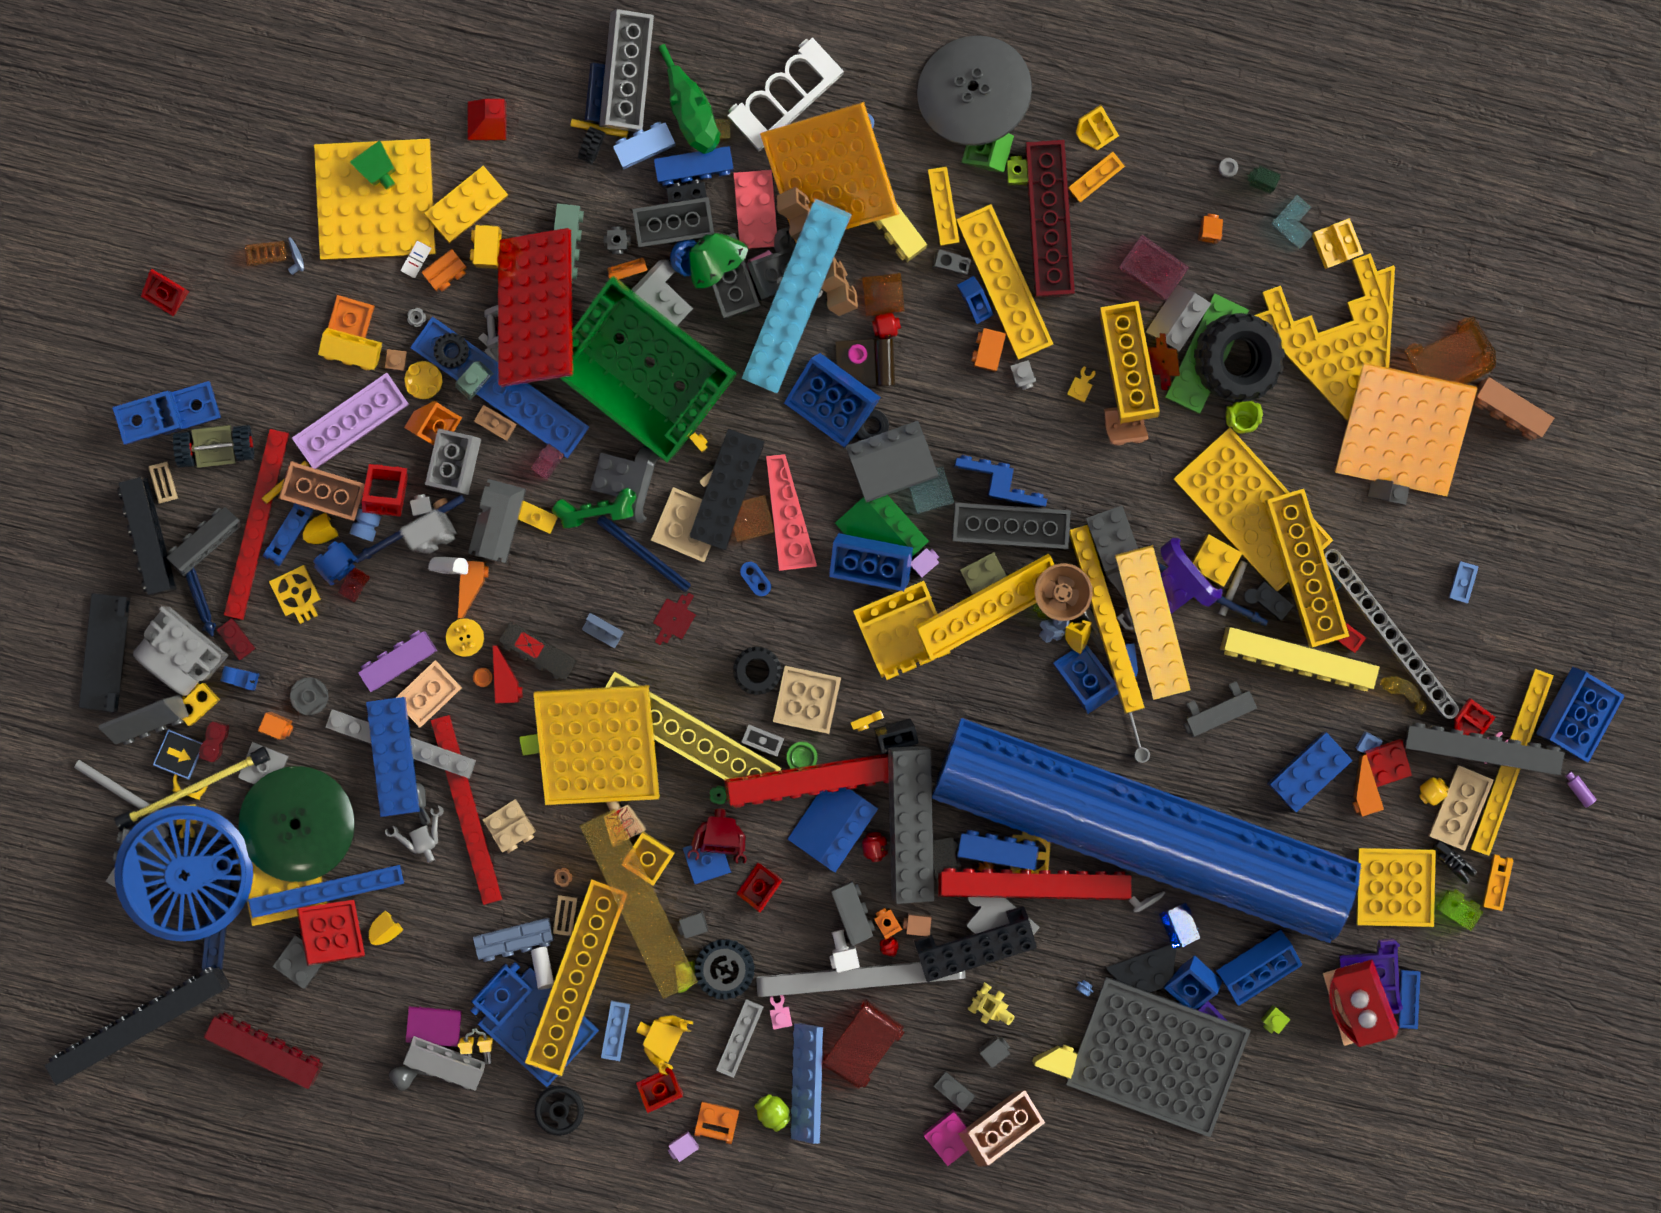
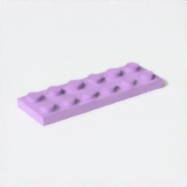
(350, 421)

